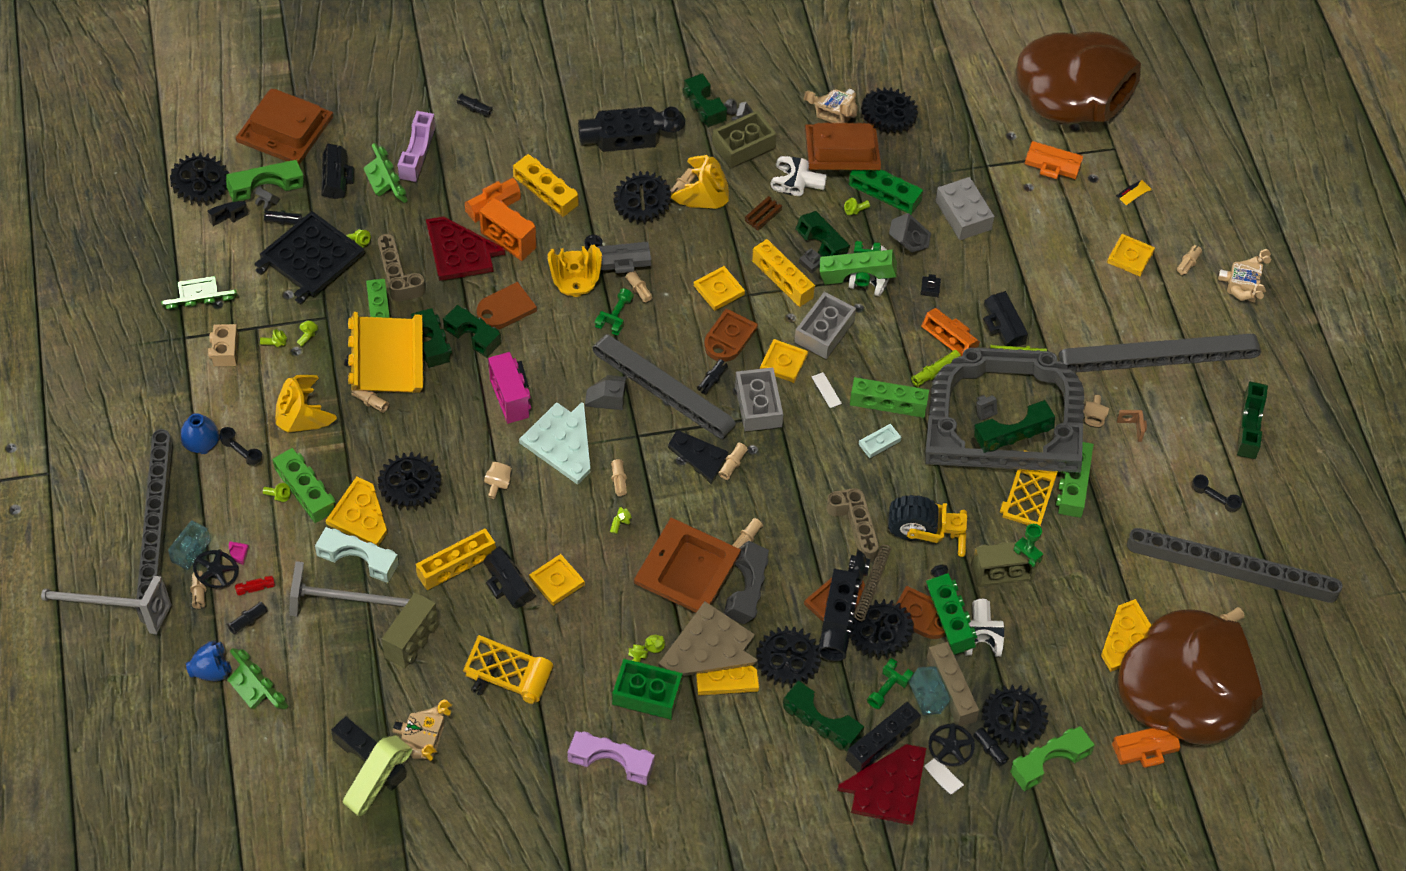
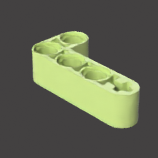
(374, 773)

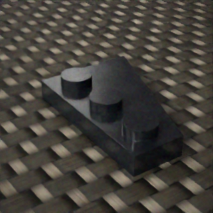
(701, 455)

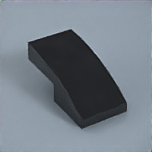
(232, 211)

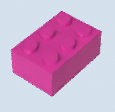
(509, 387)

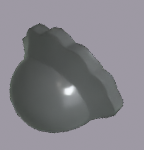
(731, 105)

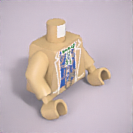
(835, 106)
(1245, 277)

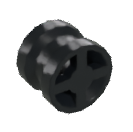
(593, 240)

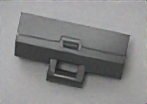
(625, 257)

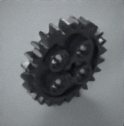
(889, 110)
(199, 179)
(659, 195)
(409, 481)
(897, 633)
(785, 672)
(1034, 720)

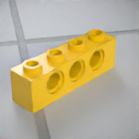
(545, 185)
(783, 273)
(455, 559)

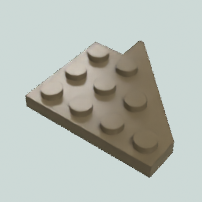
(709, 644)

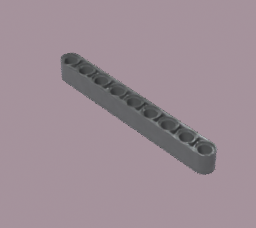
(664, 386)

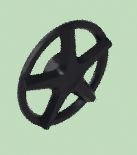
(215, 568)
(951, 744)

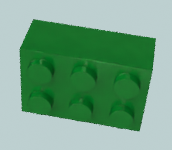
(647, 688)

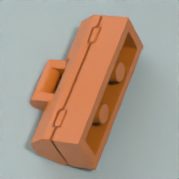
(1053, 161)
(506, 192)
(949, 332)
(1145, 743)

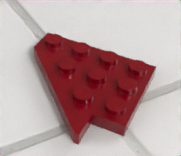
(459, 250)
(888, 786)

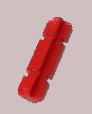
(254, 585)

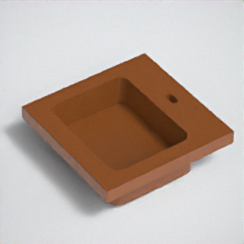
(284, 126)
(842, 146)
(690, 568)

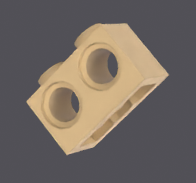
(224, 349)

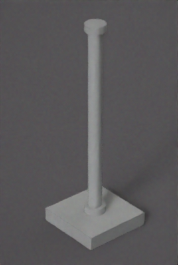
(299, 589)
(153, 605)

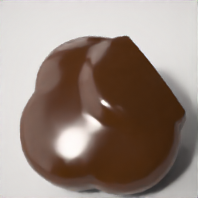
(1077, 76)
(1191, 677)

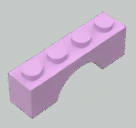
(421, 135)
(587, 749)

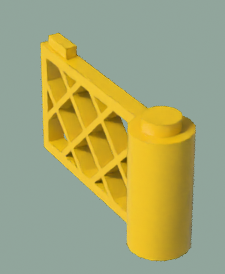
(1039, 474)
(534, 677)

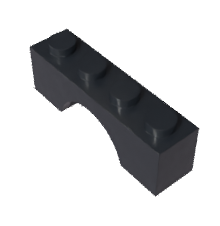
(355, 740)

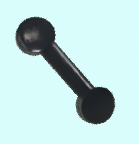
(227, 438)
(1200, 485)

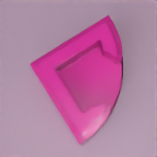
(238, 551)

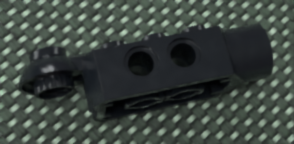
(629, 128)
(841, 608)

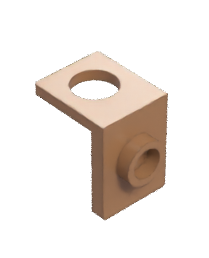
(1141, 425)

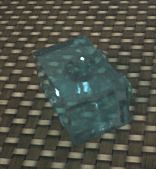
(189, 545)
(929, 690)

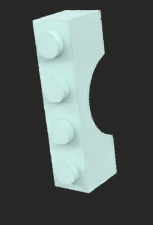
(335, 545)

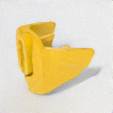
(710, 190)
(575, 268)
(292, 409)

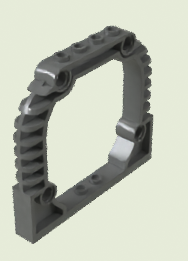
(1060, 454)

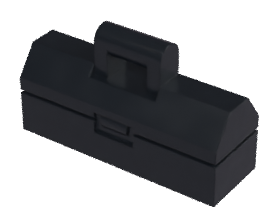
(333, 168)
(1006, 318)
(512, 581)

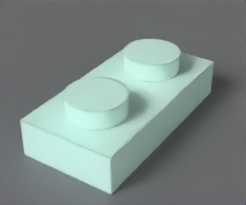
(879, 440)

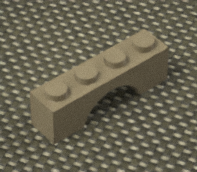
(961, 700)

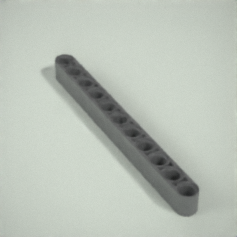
(1160, 353)
(155, 516)
(1243, 563)

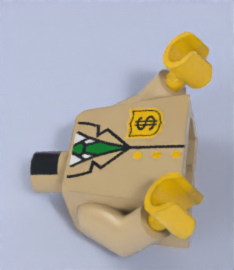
(424, 730)

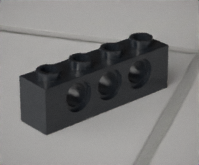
(883, 737)

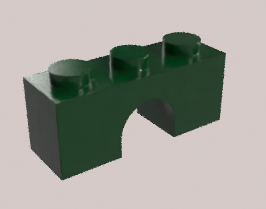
(709, 111)
(816, 227)
(461, 321)
(435, 350)

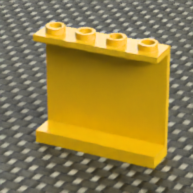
(385, 354)

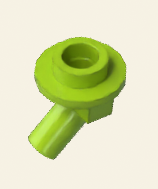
(851, 206)
(361, 237)
(309, 329)
(278, 338)
(281, 492)
(623, 516)
(655, 643)
(638, 652)

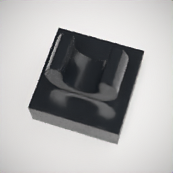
(930, 286)

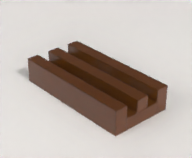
(763, 209)

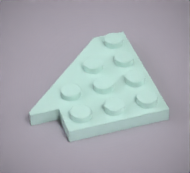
(561, 441)

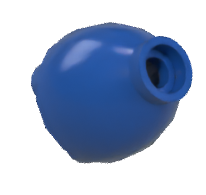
(199, 434)
(209, 663)

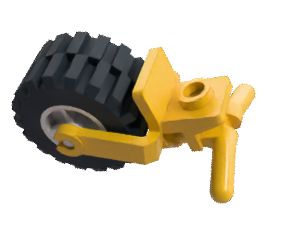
(920, 519)

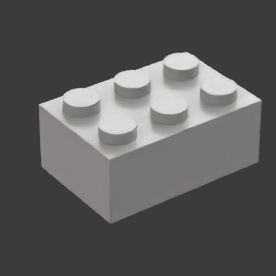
(964, 208)
(825, 325)
(758, 399)

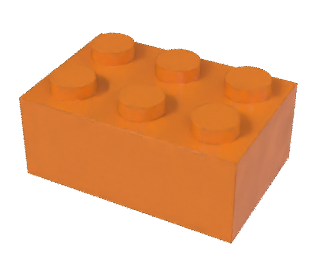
(508, 229)

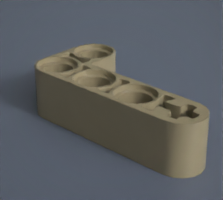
(400, 286)
(858, 525)

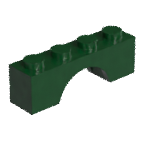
(1252, 413)
(994, 435)
(841, 731)

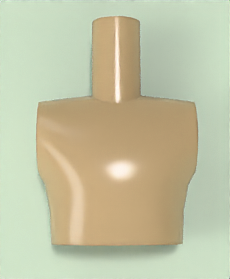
(1095, 412)
(498, 477)

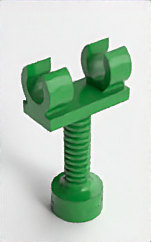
(863, 279)
(624, 296)
(1033, 533)
(877, 700)

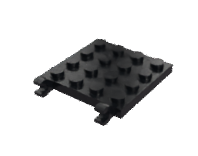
(310, 255)

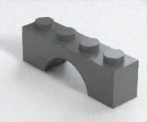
(752, 563)

